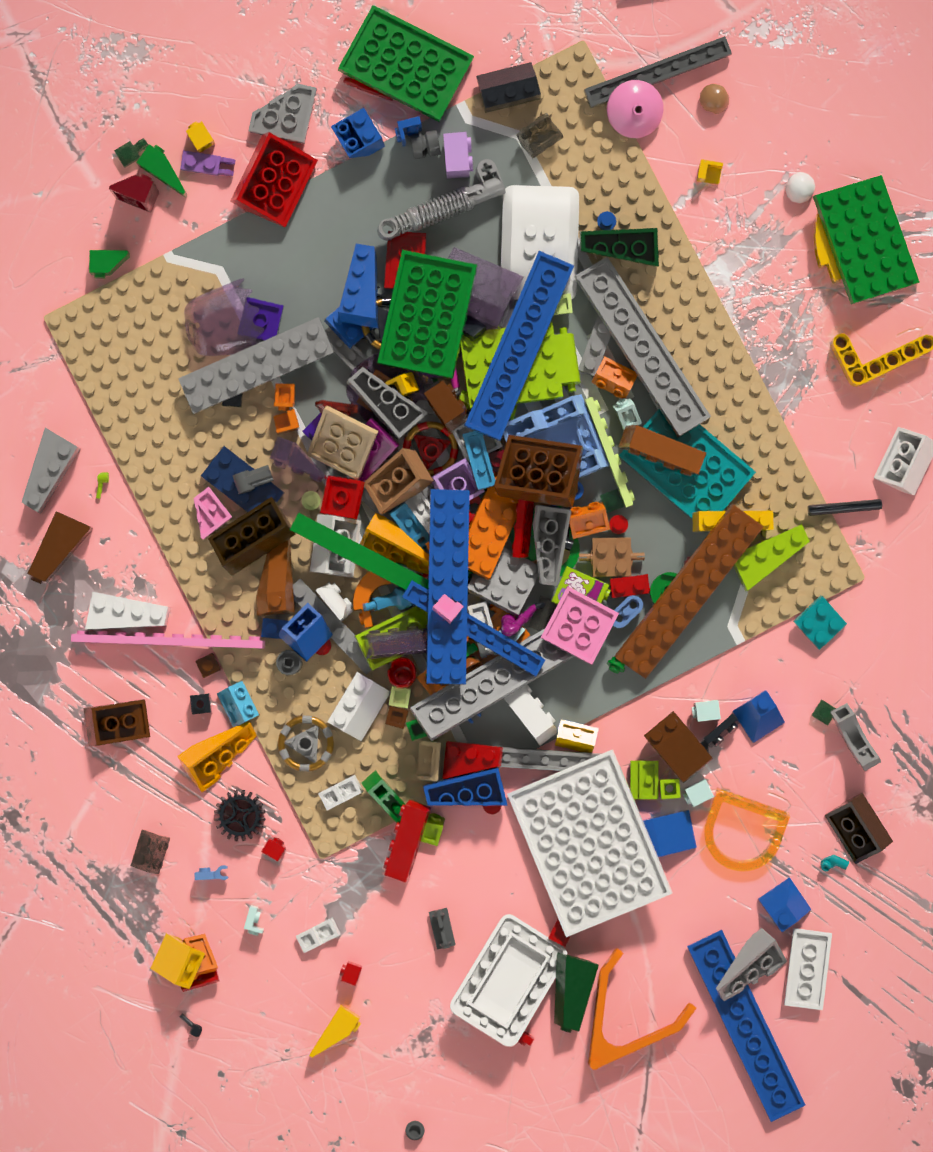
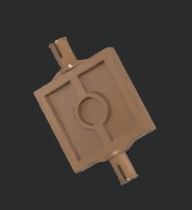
(611, 556)

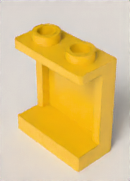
(177, 961)

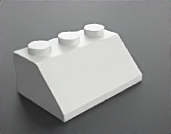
(905, 461)
(327, 562)
(359, 706)

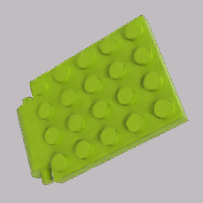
(553, 367)

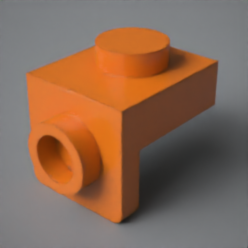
(284, 396)

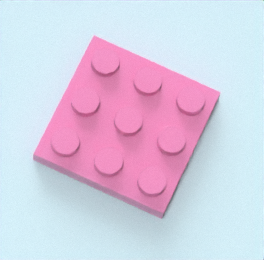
(579, 625)

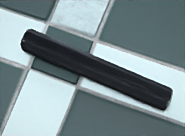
(844, 507)

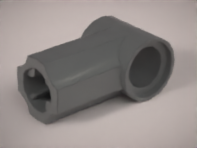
(248, 480)

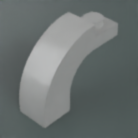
(854, 737)

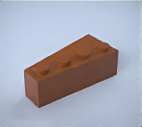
(662, 449)

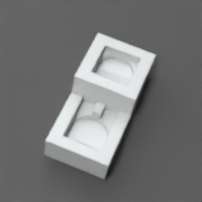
(341, 792)
(318, 935)

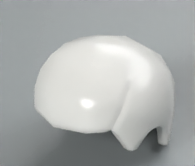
(800, 187)

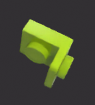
(433, 829)

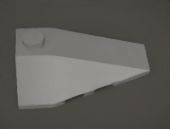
(756, 958)

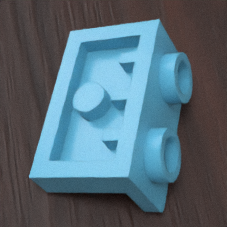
(237, 704)

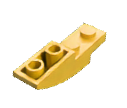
(823, 251)

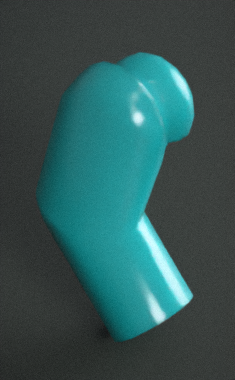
(832, 861)

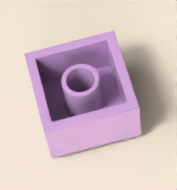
(456, 155)
(457, 477)

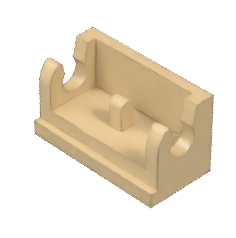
(428, 760)

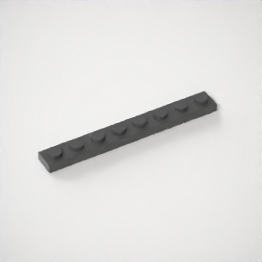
(662, 69)

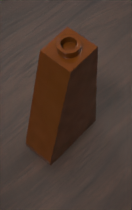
(57, 546)

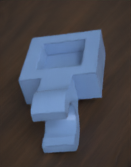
(206, 873)

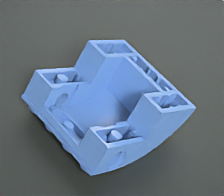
(564, 423)

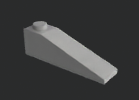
(550, 536)

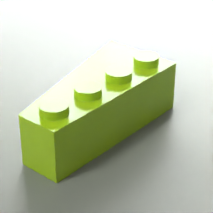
(768, 555)

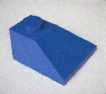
(759, 716)
(784, 904)

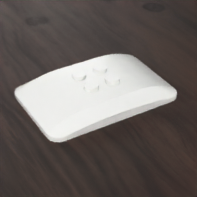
(540, 221)
(507, 981)

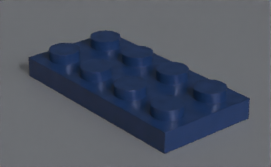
(220, 474)

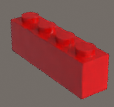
(407, 840)

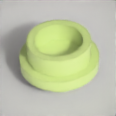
(311, 500)

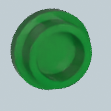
(615, 665)

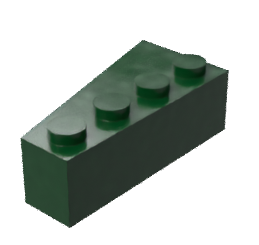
(623, 244)

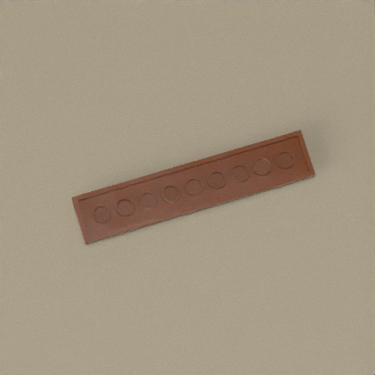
(689, 591)

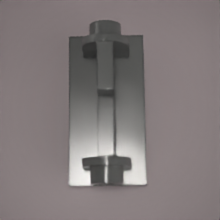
(442, 928)

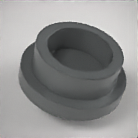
(415, 1130)

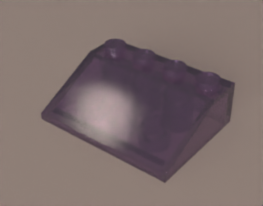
(492, 289)

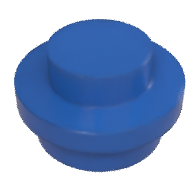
(606, 220)

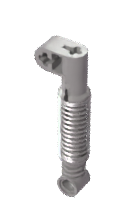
(447, 206)

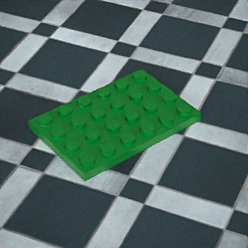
(406, 63)
(866, 239)
(427, 314)

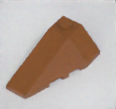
(276, 583)

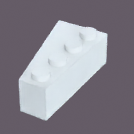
(119, 612)
(531, 714)

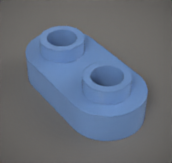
(626, 612)

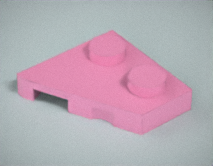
(210, 512)

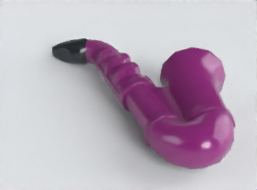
(511, 625)

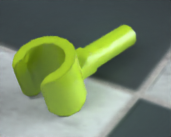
(102, 478)

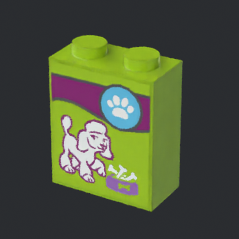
(582, 583)

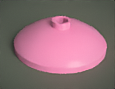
(622, 107)

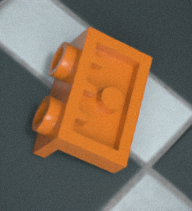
(614, 378)
(588, 520)
(201, 943)

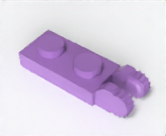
(205, 163)

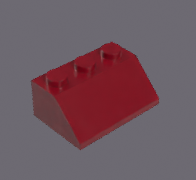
(136, 191)

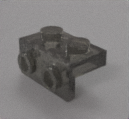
(539, 135)
(150, 852)

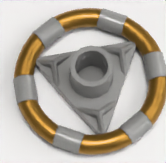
(305, 743)

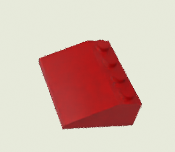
(274, 180)

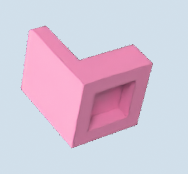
(447, 608)

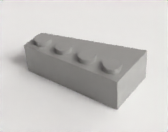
(48, 469)

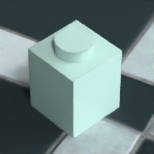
(706, 710)
(698, 793)

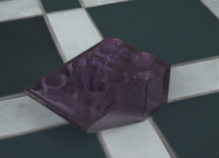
(291, 455)

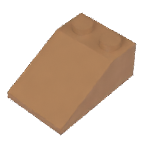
(398, 480)

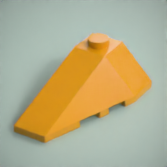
(393, 543)
(211, 756)

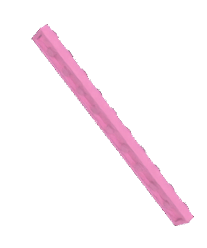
(175, 640)

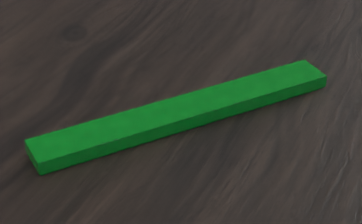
(355, 552)

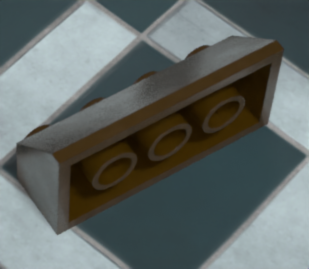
(251, 536)

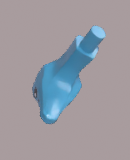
(391, 599)

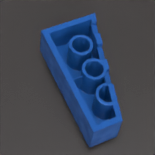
(360, 291)
(470, 789)

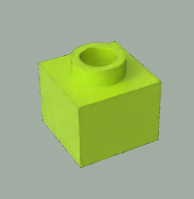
(675, 793)

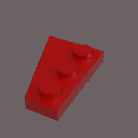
(469, 758)

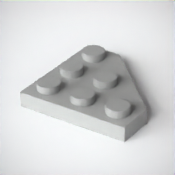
(286, 114)

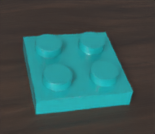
(820, 622)

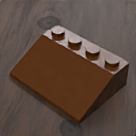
(539, 471)

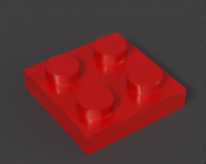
(342, 497)

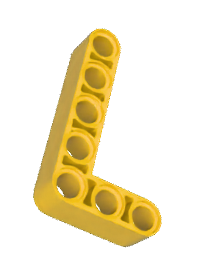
(881, 362)

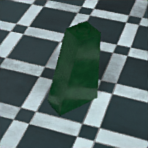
(572, 990)

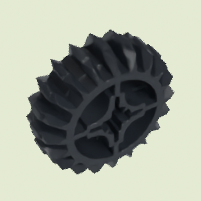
(255, 807)

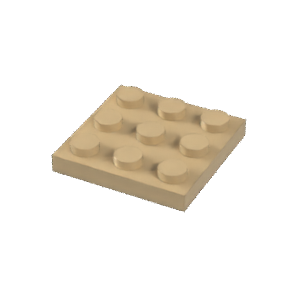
(342, 442)

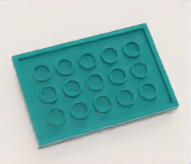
(712, 489)

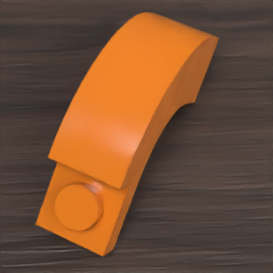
(363, 593)

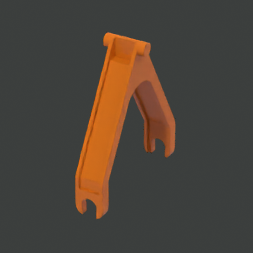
(603, 1052)

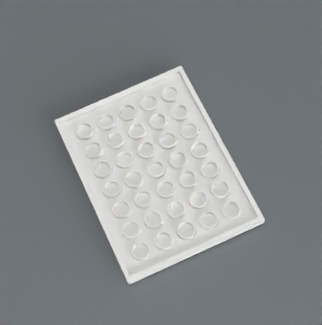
(589, 843)

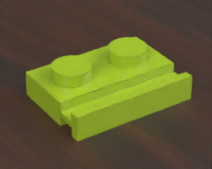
(644, 779)

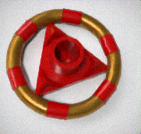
(431, 447)

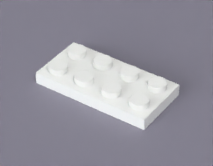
(808, 969)

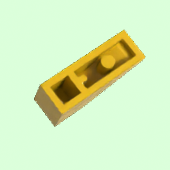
(339, 1028)

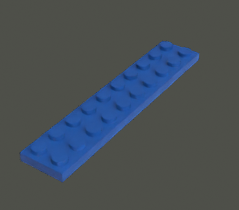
(519, 346)
(450, 577)
(747, 1030)

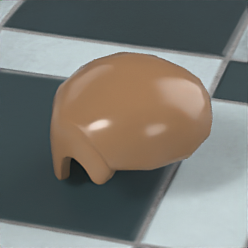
(714, 98)

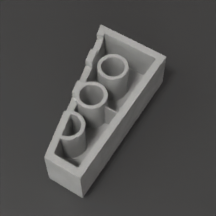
(389, 406)

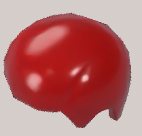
(402, 673)

